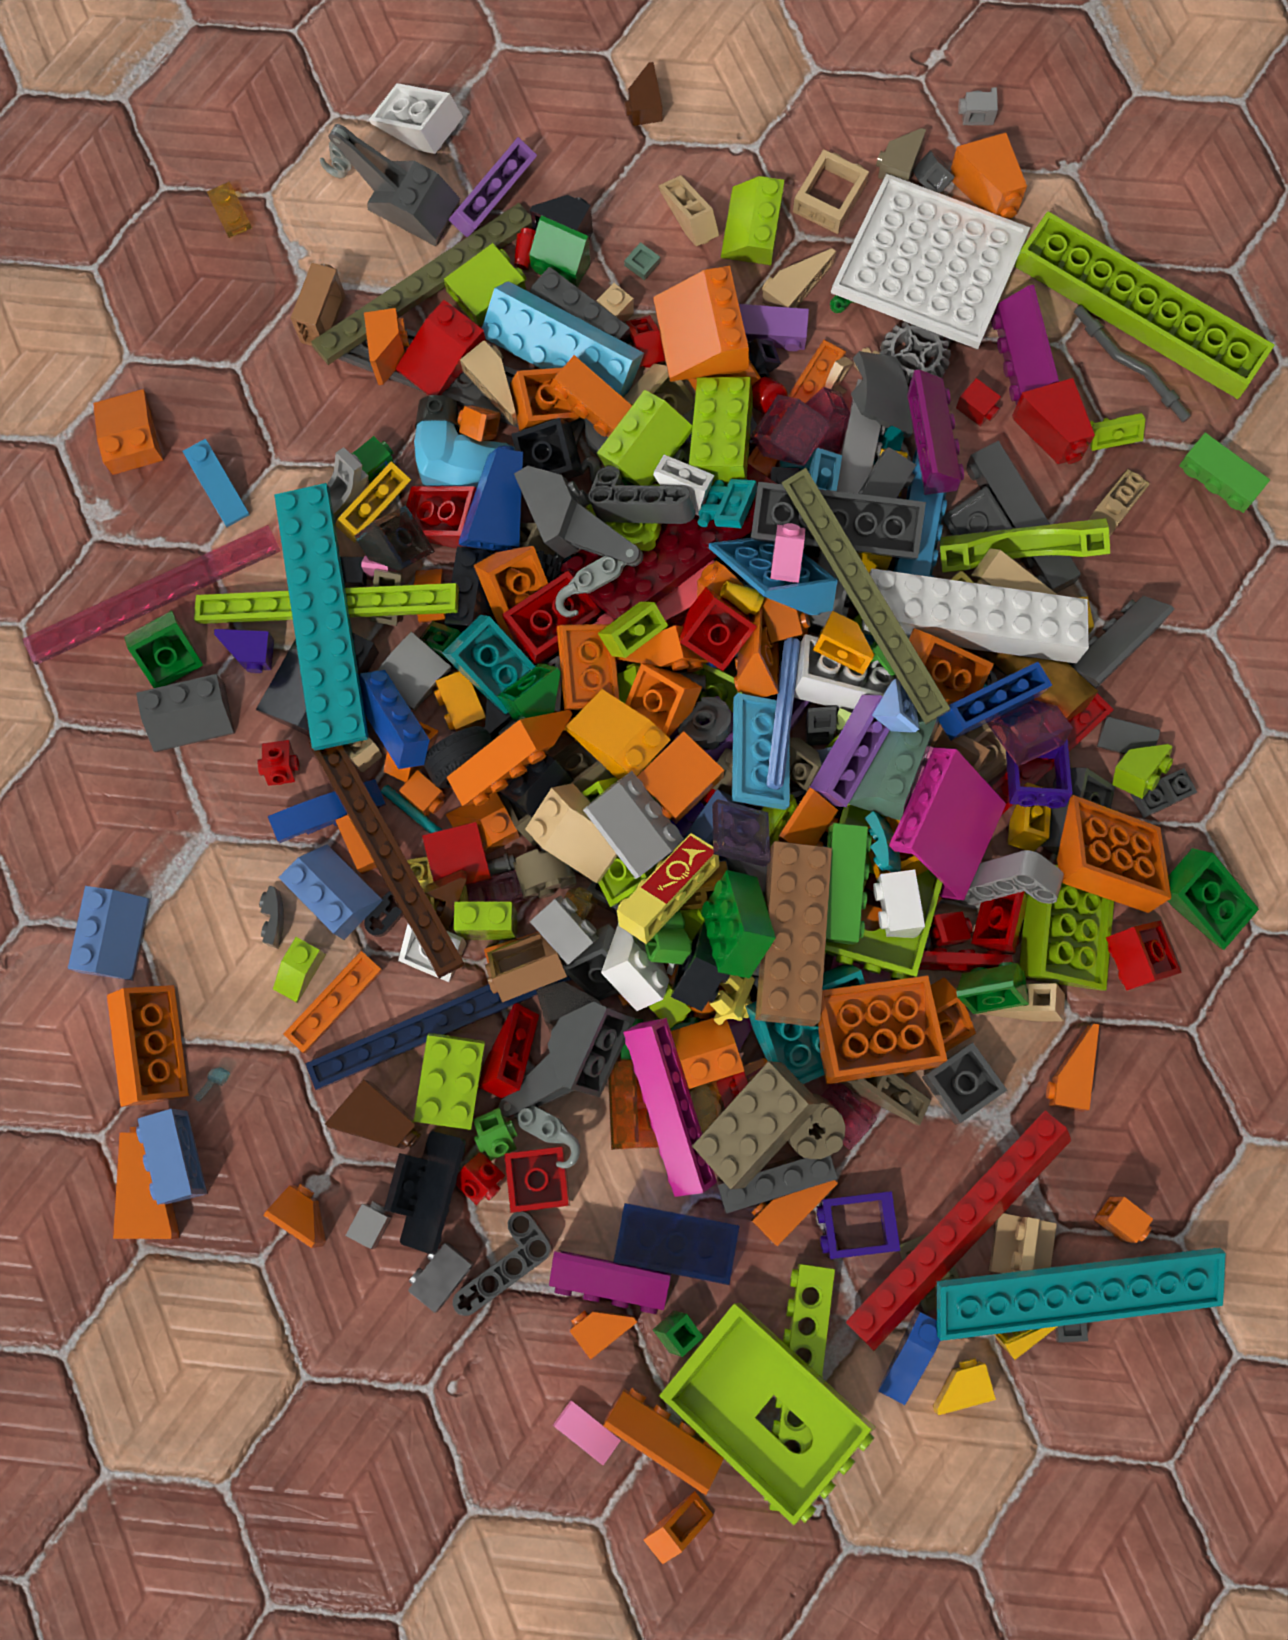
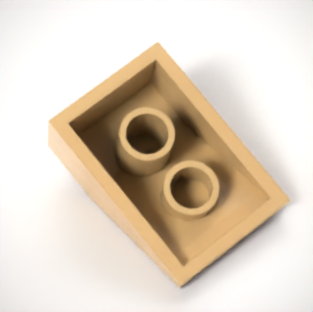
(569, 834)

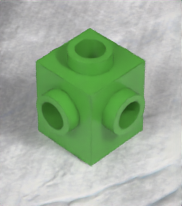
(499, 1138)

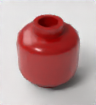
(765, 392)

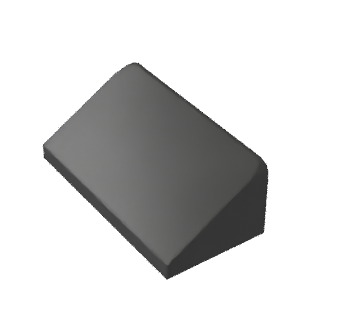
(1123, 735)

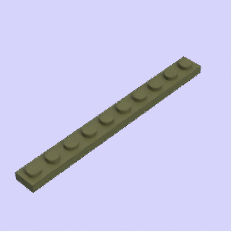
(421, 283)
(866, 597)

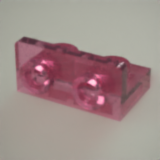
(856, 1115)

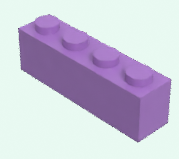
(492, 187)
(778, 324)
(851, 753)

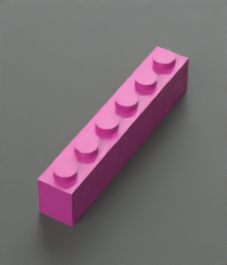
(669, 1106)

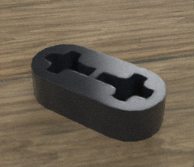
(388, 922)

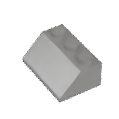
(633, 824)

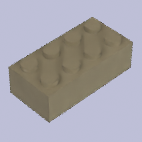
(756, 1125)

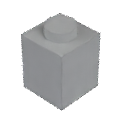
(369, 1225)

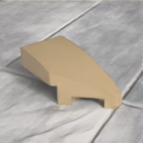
(837, 374)

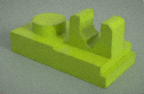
(1118, 431)

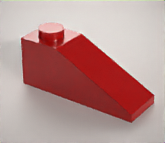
(509, 1055)

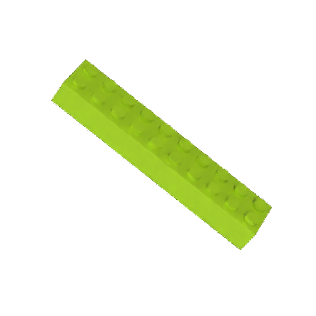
(1143, 305)

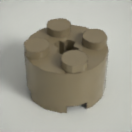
(542, 873)
(824, 1137)

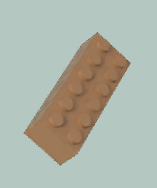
(798, 910)

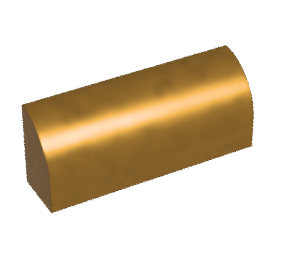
(1068, 689)

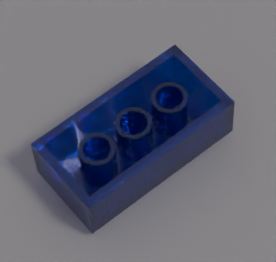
(676, 1243)

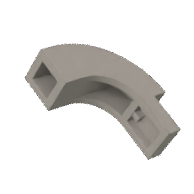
(346, 481)

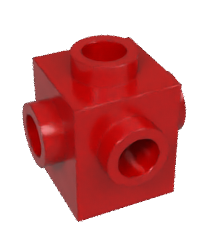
(282, 767)
(479, 1179)

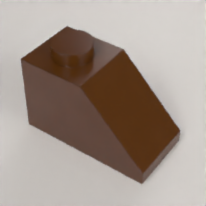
(644, 98)

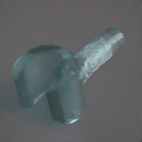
(217, 1076)

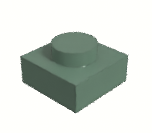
(642, 261)

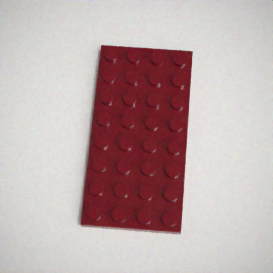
(677, 556)

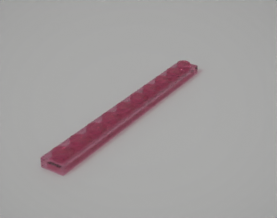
(151, 595)

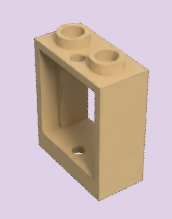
(821, 212)

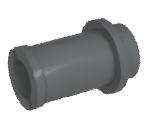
(501, 864)

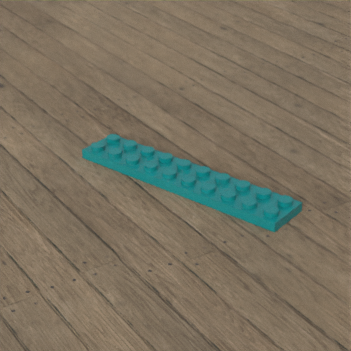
(321, 617)
(1080, 1293)

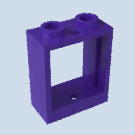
(1042, 796)
(888, 1222)

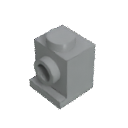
(978, 107)

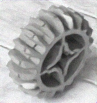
(919, 344)

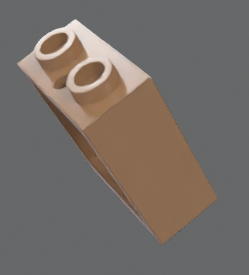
(318, 302)
(523, 967)

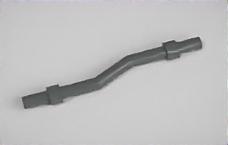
(1169, 398)

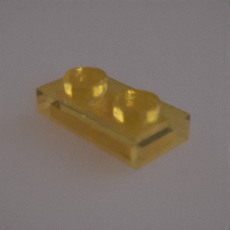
(229, 209)

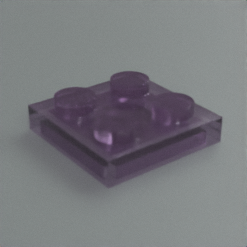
(741, 833)

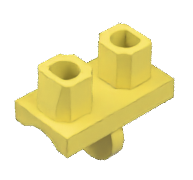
(733, 1001)

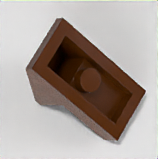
(448, 890)

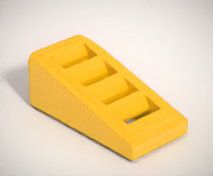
(1020, 1341)

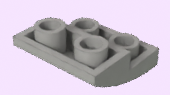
(414, 669)

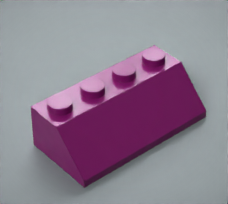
(1023, 343)
(934, 434)
(609, 1280)

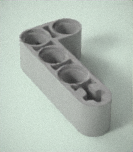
(1013, 874)

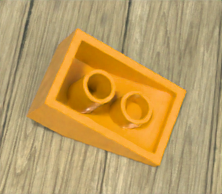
(617, 735)

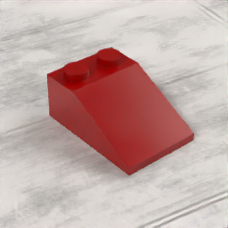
(436, 350)
(441, 511)

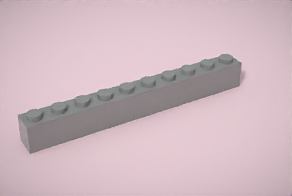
(858, 454)

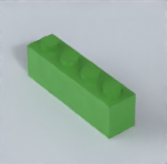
(847, 877)

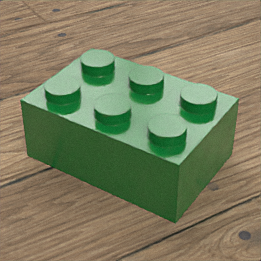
(738, 924)

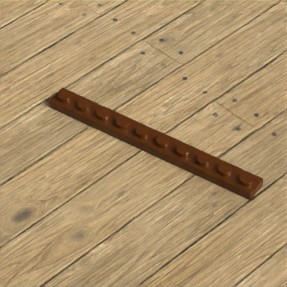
(389, 860)

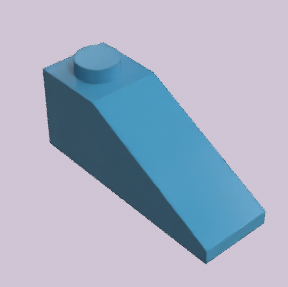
(216, 482)

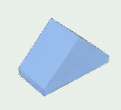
(897, 710)

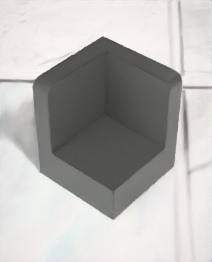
(933, 172)

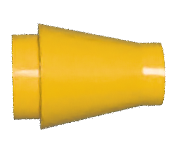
(744, 598)

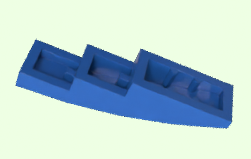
(315, 814)

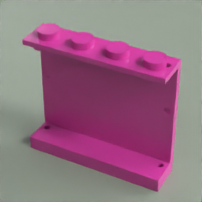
(949, 821)

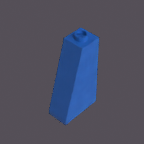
(496, 505)

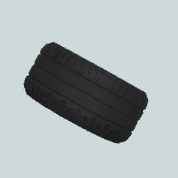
(453, 752)

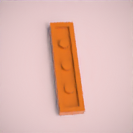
(332, 1002)

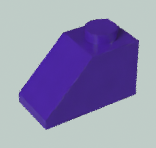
(248, 647)

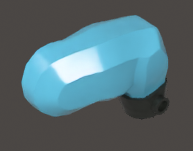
(441, 453)

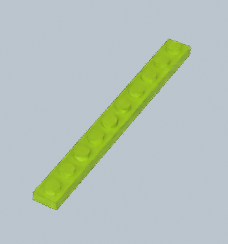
(360, 601)

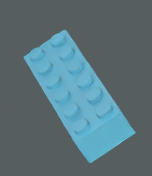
(552, 336)

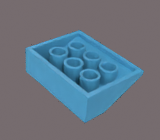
(753, 563)

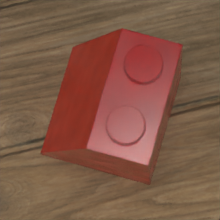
(1056, 420)

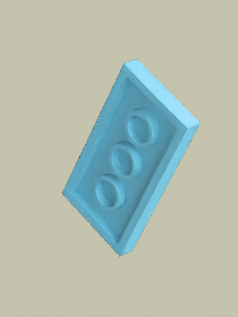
(751, 753)

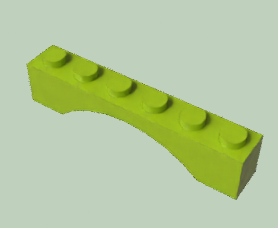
(1063, 539)

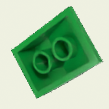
(1210, 897)

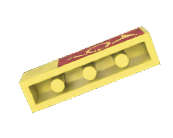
(667, 888)

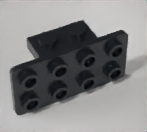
(424, 1190)

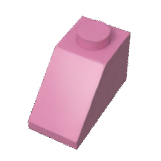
(788, 553)

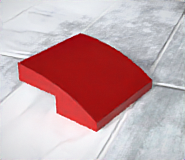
(457, 850)

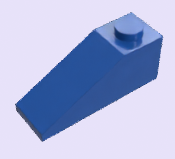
(911, 1358)

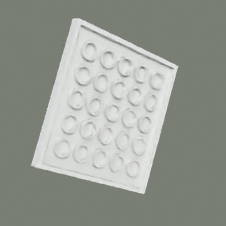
(931, 261)

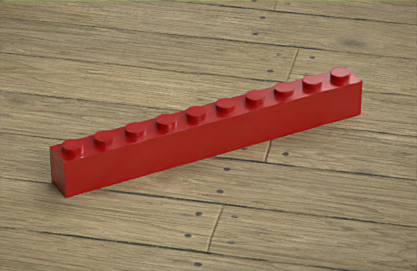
(959, 1230)

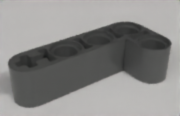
(638, 504)
(500, 1269)

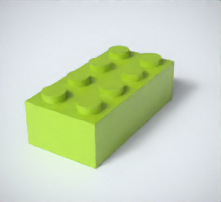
(722, 427)

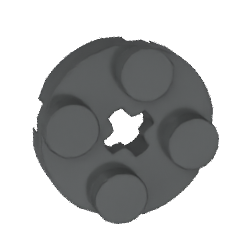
(713, 733)

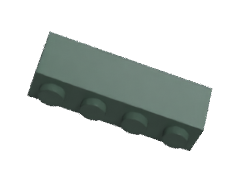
(895, 771)

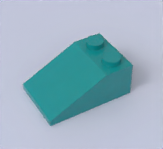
(488, 658)

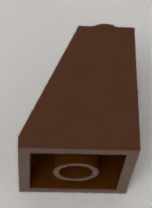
(375, 1117)

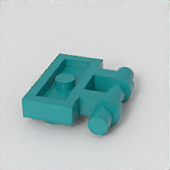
(734, 503)

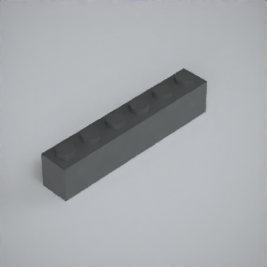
(995, 470)

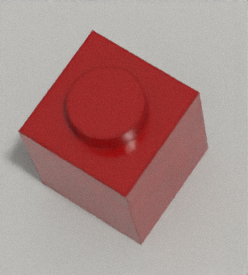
(979, 402)

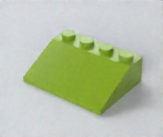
(1067, 939)

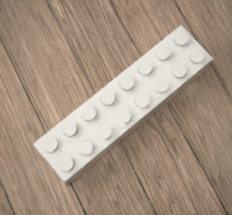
(987, 616)

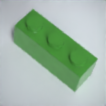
(1224, 473)

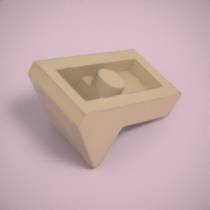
(363, 753)

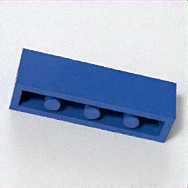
(994, 700)
(393, 720)

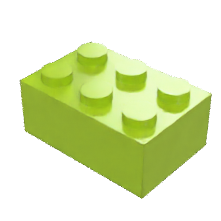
(449, 1081)

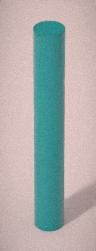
(409, 809)

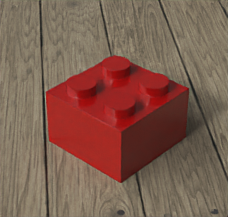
(536, 1180)

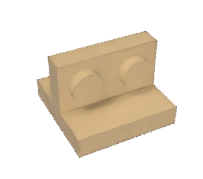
(1021, 1244)

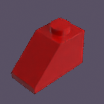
(646, 338)
(950, 929)

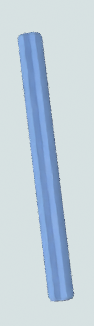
(783, 714)

